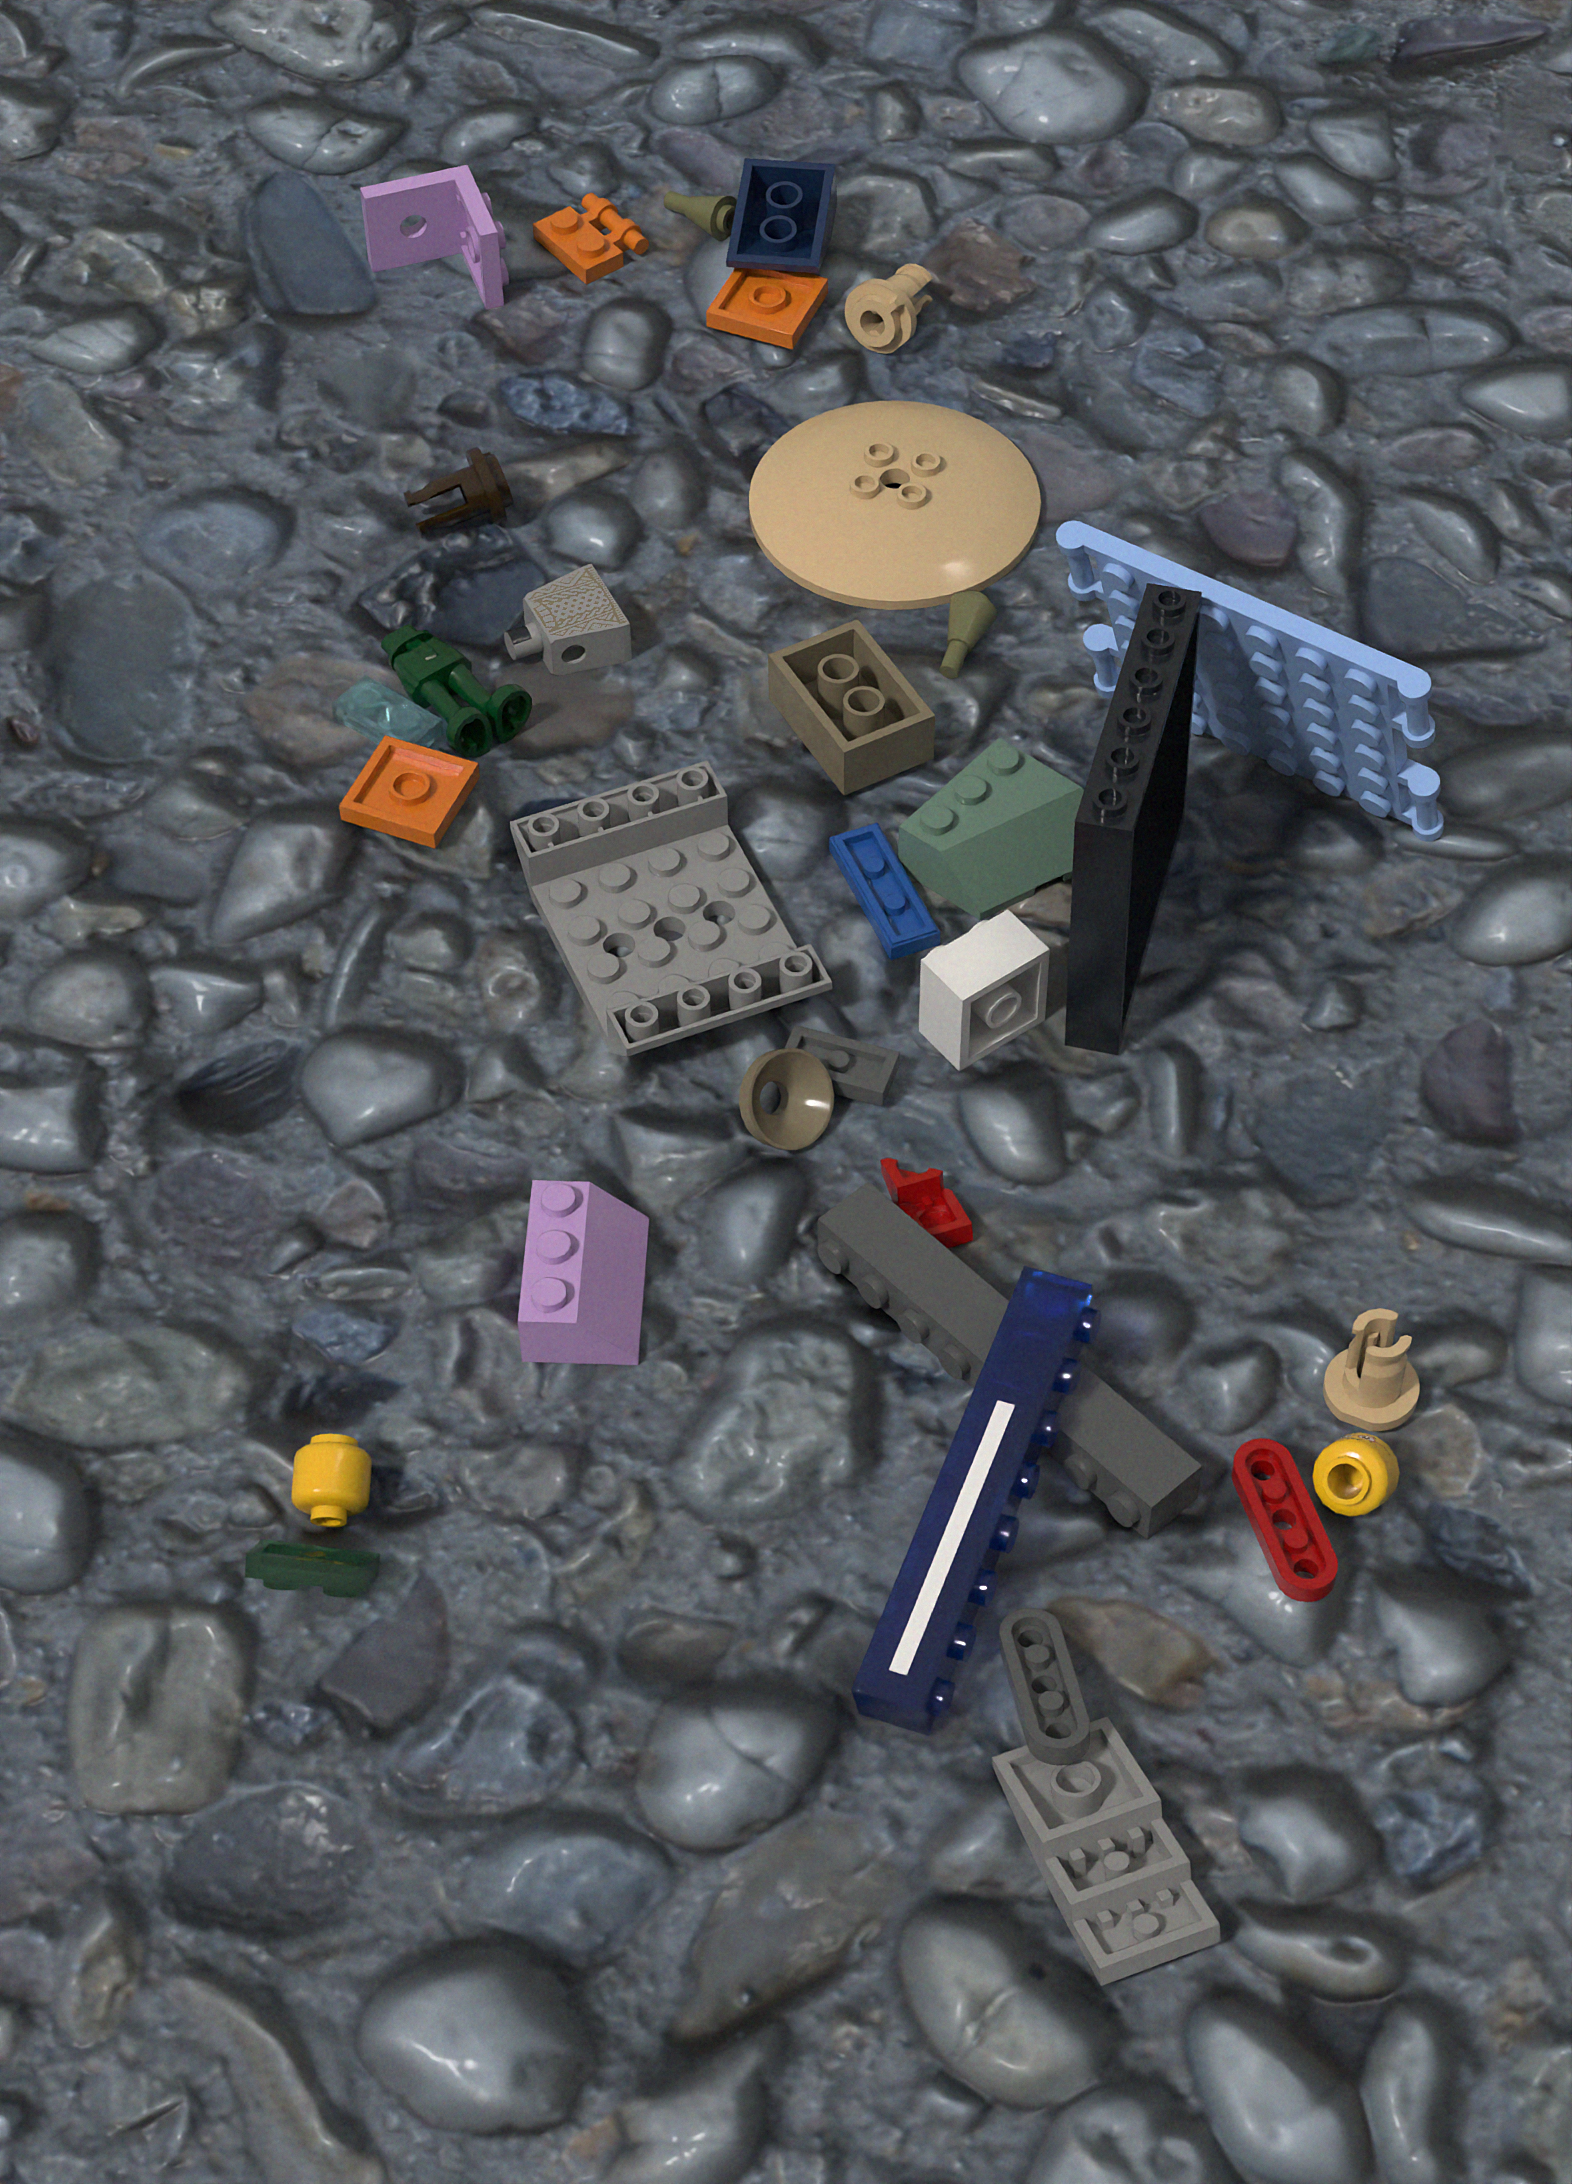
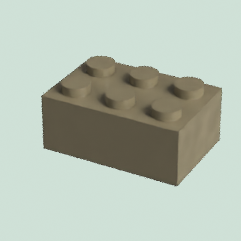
(851, 706)

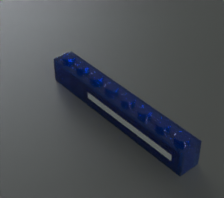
(976, 1502)

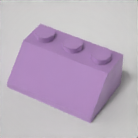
(582, 1276)

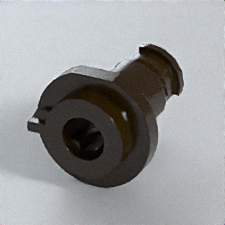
(481, 487)

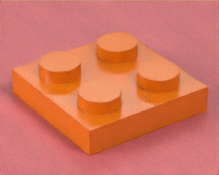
(767, 304)
(409, 791)

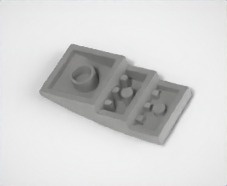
(1108, 1856)

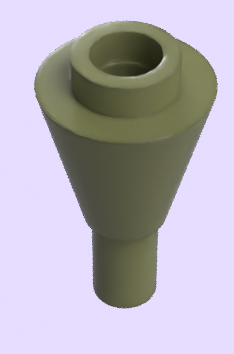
(710, 213)
(968, 620)

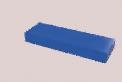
(884, 891)

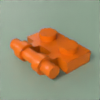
(580, 245)

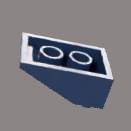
(783, 216)

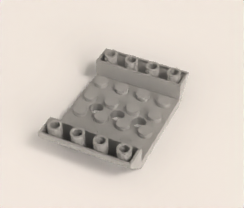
(651, 864)

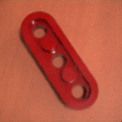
(1284, 1500)

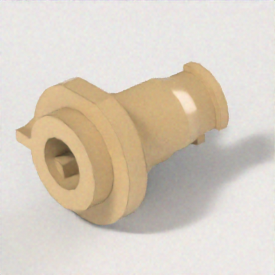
(884, 311)
(1372, 1379)

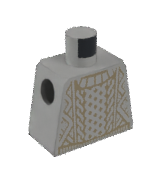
(572, 625)

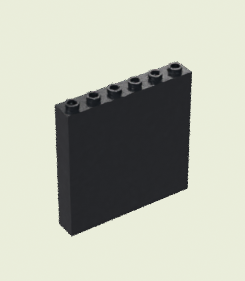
(1131, 818)

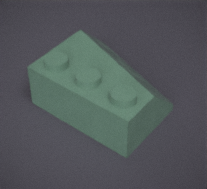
(993, 832)

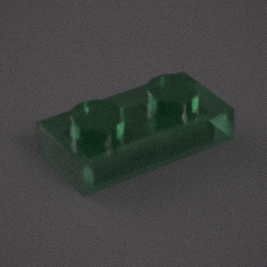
(290, 1564)

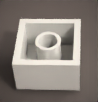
(983, 989)

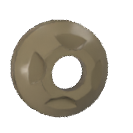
(804, 1102)

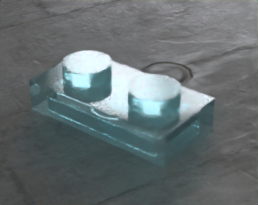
(380, 711)

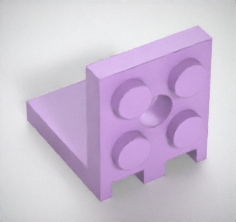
(452, 223)

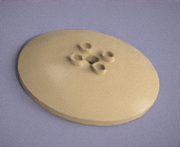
(948, 529)

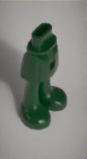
(436, 671)

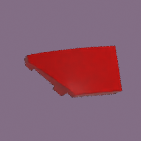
(928, 1202)

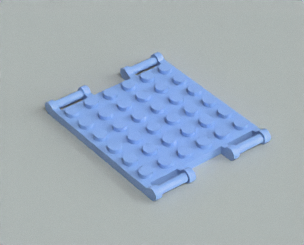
(1274, 682)

